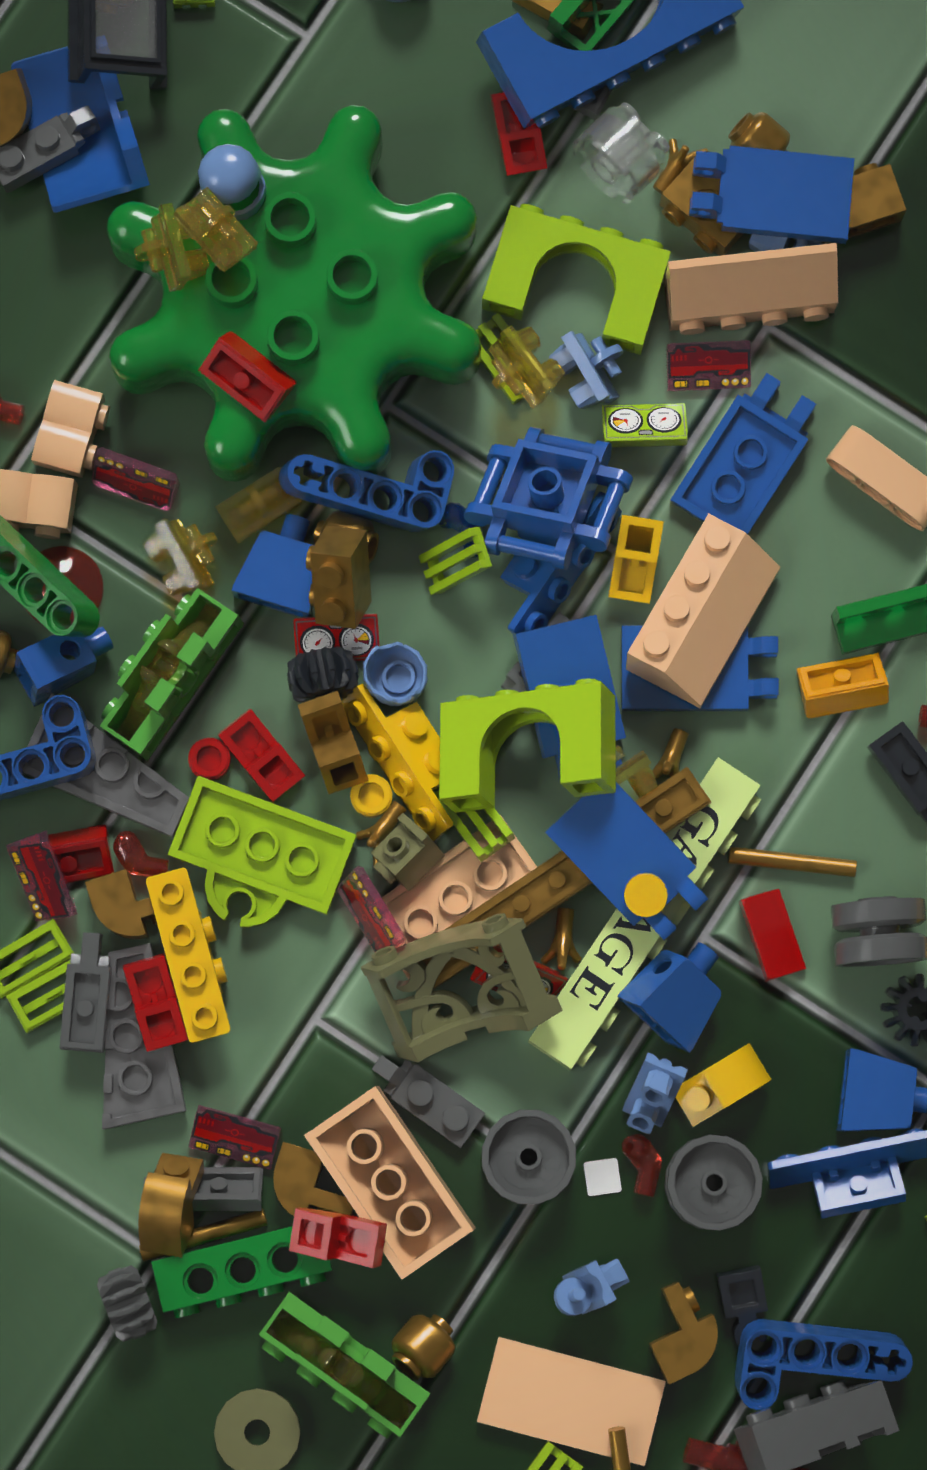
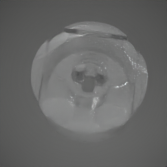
(621, 153)

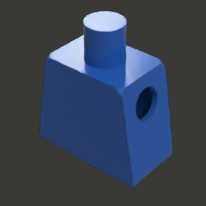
(277, 570)
(46, 671)
(675, 995)
(878, 1093)

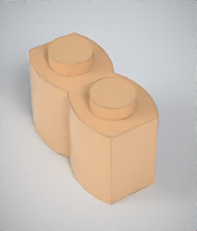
(69, 429)
(38, 502)

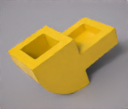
(635, 558)
(722, 1084)

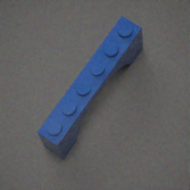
(547, 77)

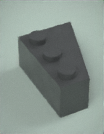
(815, 1426)

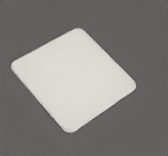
(602, 1177)

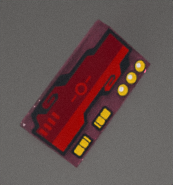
(708, 365)
(135, 479)
(42, 877)
(370, 911)
(234, 1137)

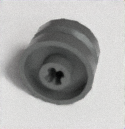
(880, 934)
(542, 1135)
(687, 1186)

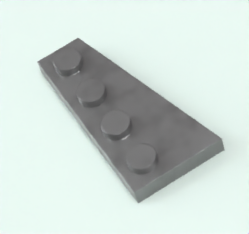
(117, 781)
(135, 1081)

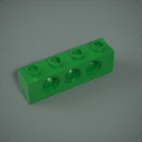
(174, 1273)

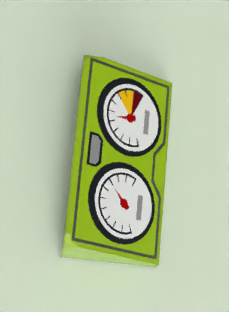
(645, 425)

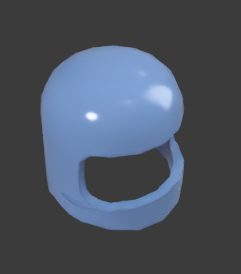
(232, 176)

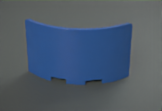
(109, 158)

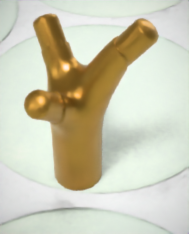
(676, 163)
(671, 757)
(382, 827)
(563, 940)

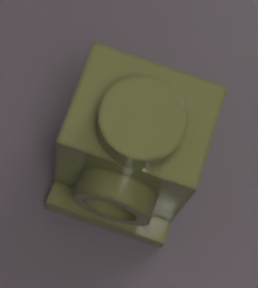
(406, 854)

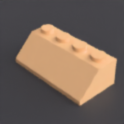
(752, 288)
(702, 612)
(390, 1180)

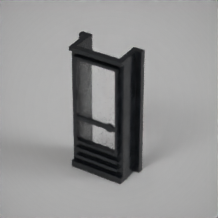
(118, 39)

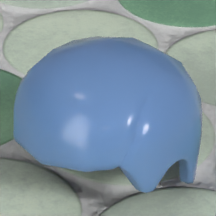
(395, 674)

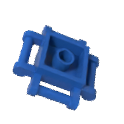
(547, 497)

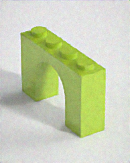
(535, 238)
(477, 727)

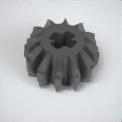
(127, 1303)

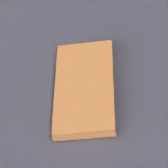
(456, 886)
(569, 1399)

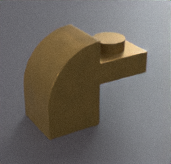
(14, 105)
(333, 742)
(118, 906)
(296, 1182)
(167, 1204)
(690, 1345)

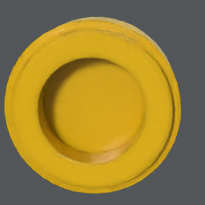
(371, 797)
(645, 894)

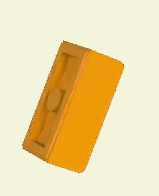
(843, 685)

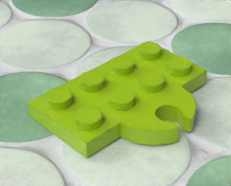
(259, 852)

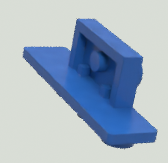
(548, 585)
(852, 1175)

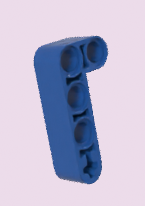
(363, 484)
(51, 752)
(821, 1360)

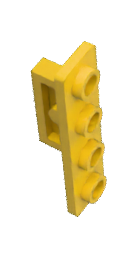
(407, 753)
(189, 955)

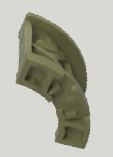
(523, 993)

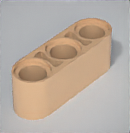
(882, 476)

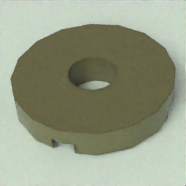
(257, 1405)

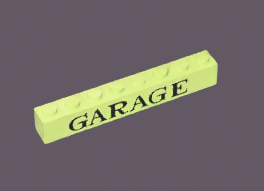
(621, 947)

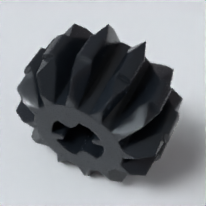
(322, 673)
(899, 1009)

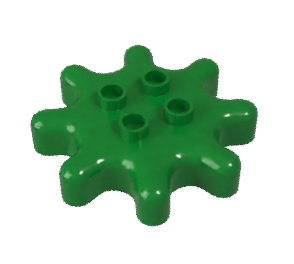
(322, 297)

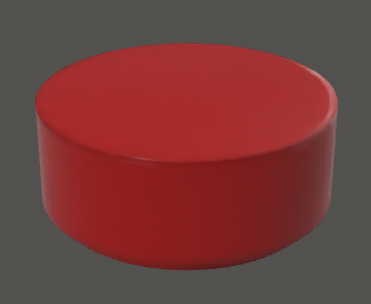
(209, 758)

